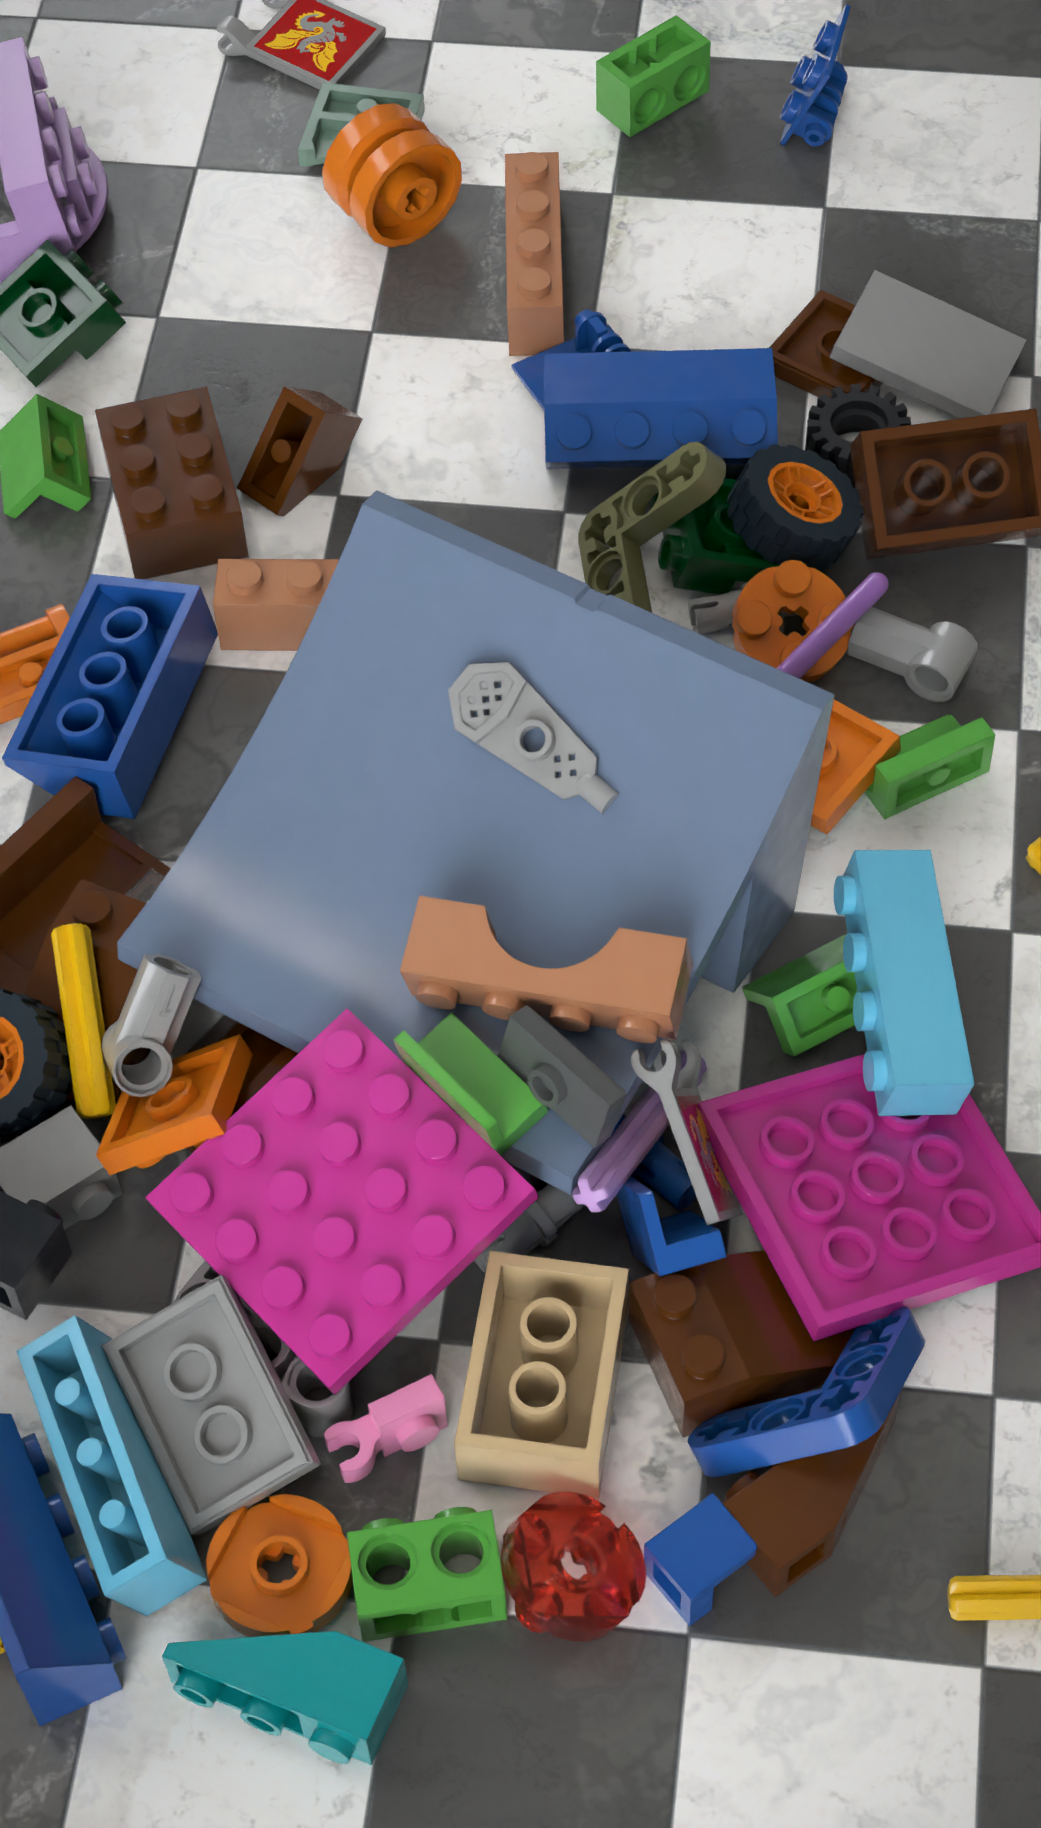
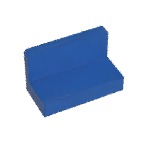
(666, 1242)

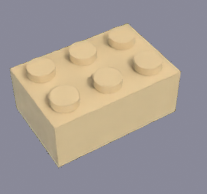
(542, 1374)

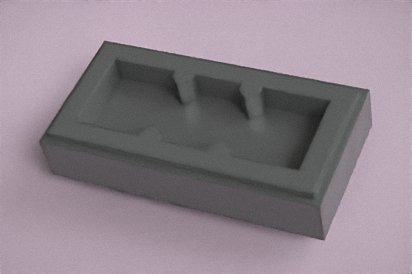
(561, 1076)

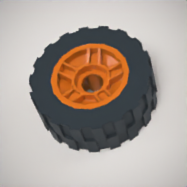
(795, 507)
(34, 1063)

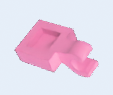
(394, 1422)

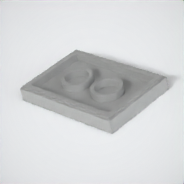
(927, 348)
(210, 1405)

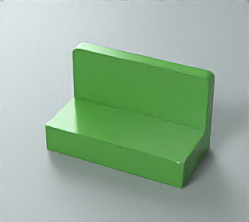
(43, 456)
(931, 763)
(807, 998)
(472, 1082)

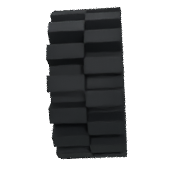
(850, 414)

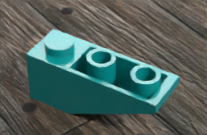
(306, 1683)

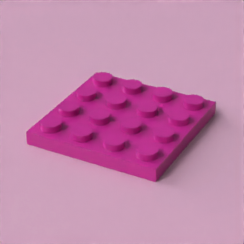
(342, 1199)
(868, 1204)

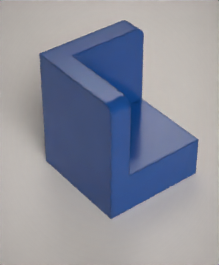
(696, 1556)

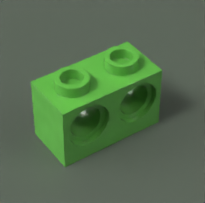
(652, 75)
(430, 1593)

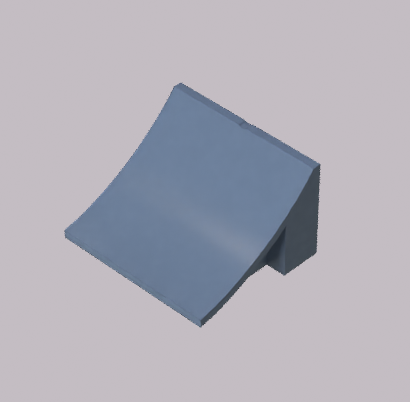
(370, 796)

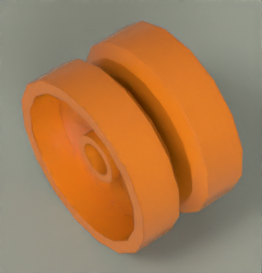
(392, 175)

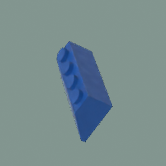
(651, 403)
(114, 690)
(44, 1610)

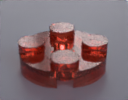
(543, 1589)

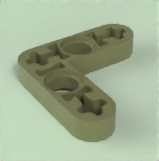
(683, 484)

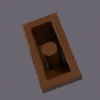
(298, 449)

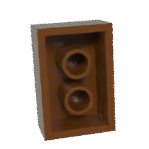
(171, 483)
(949, 483)

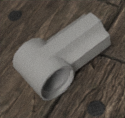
(927, 658)
(150, 1020)

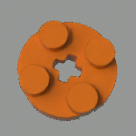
(789, 589)
(267, 1532)

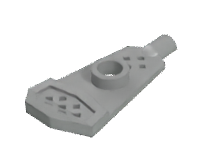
(509, 722)

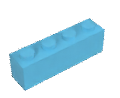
(904, 983)
(109, 1470)

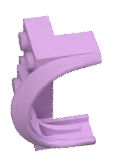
(42, 164)

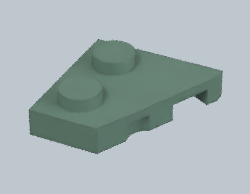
(337, 107)

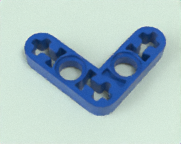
(819, 1421)

